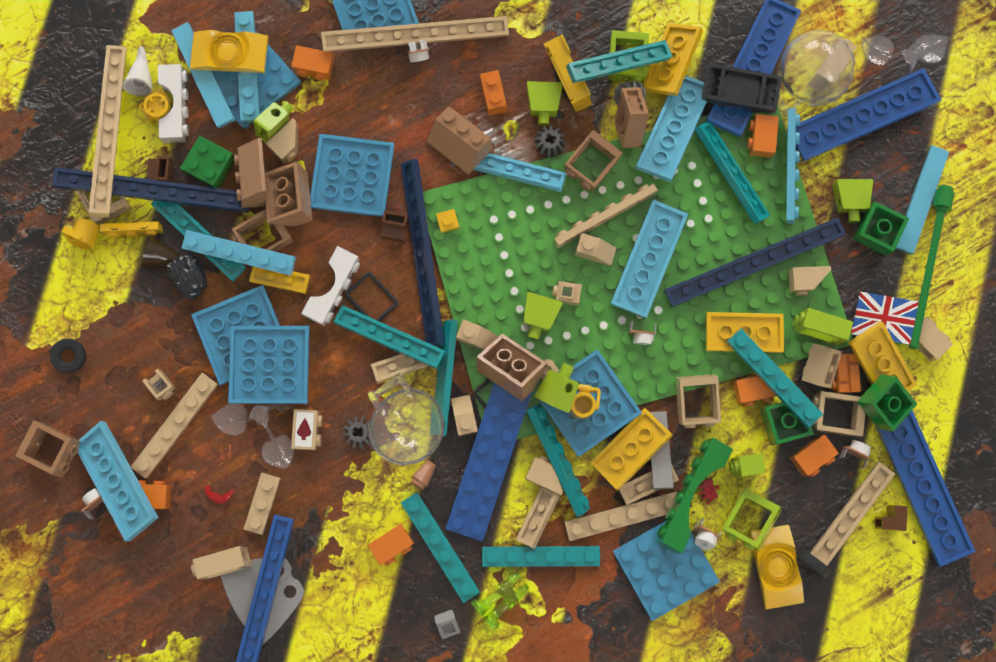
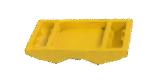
(229, 51)
(778, 568)

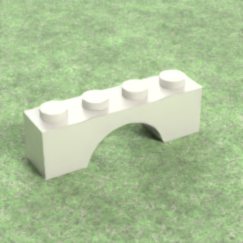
(173, 126)
(320, 308)

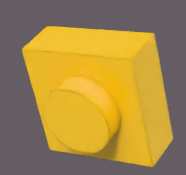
(447, 220)

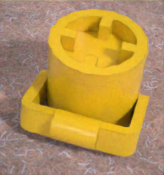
(156, 105)
(83, 234)
(584, 402)

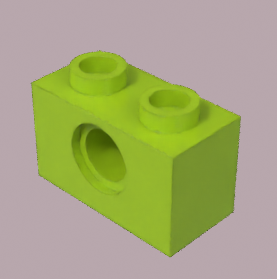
(747, 465)

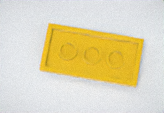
(668, 75)
(762, 328)
(881, 356)
(631, 449)

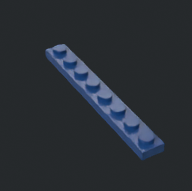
(265, 589)

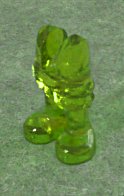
(504, 590)

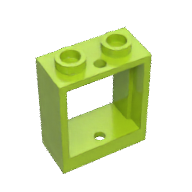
(628, 39)
(822, 326)
(763, 503)

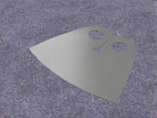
(240, 590)

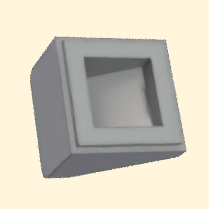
(447, 624)

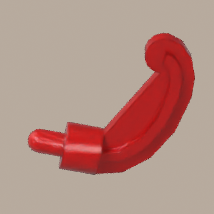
(217, 497)

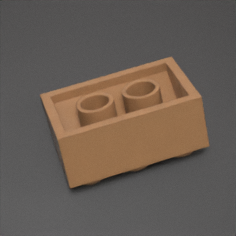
(459, 140)
(250, 174)
(288, 196)
(511, 366)

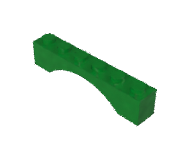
(676, 529)

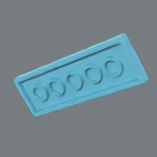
(673, 131)
(649, 259)
(116, 481)

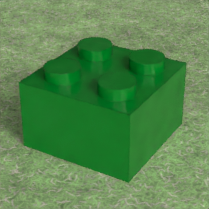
(208, 163)
(881, 229)
(887, 403)
(783, 424)

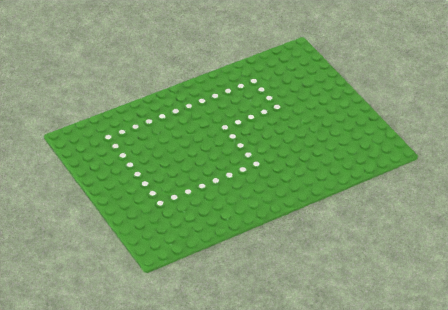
(510, 250)

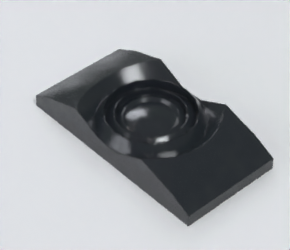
(741, 88)

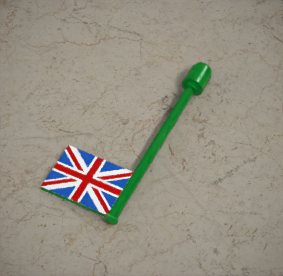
(903, 316)

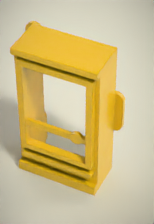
(560, 57)

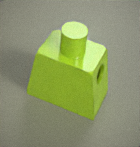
(543, 100)
(272, 120)
(853, 197)
(540, 314)
(558, 388)

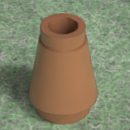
(423, 475)

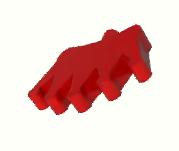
(709, 490)

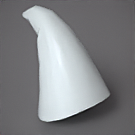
(139, 79)

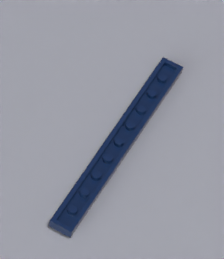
(152, 190)
(422, 253)
(754, 262)

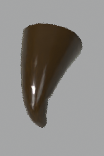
(157, 254)

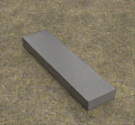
(661, 460)

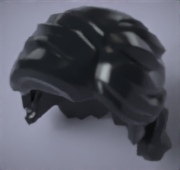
(187, 276)

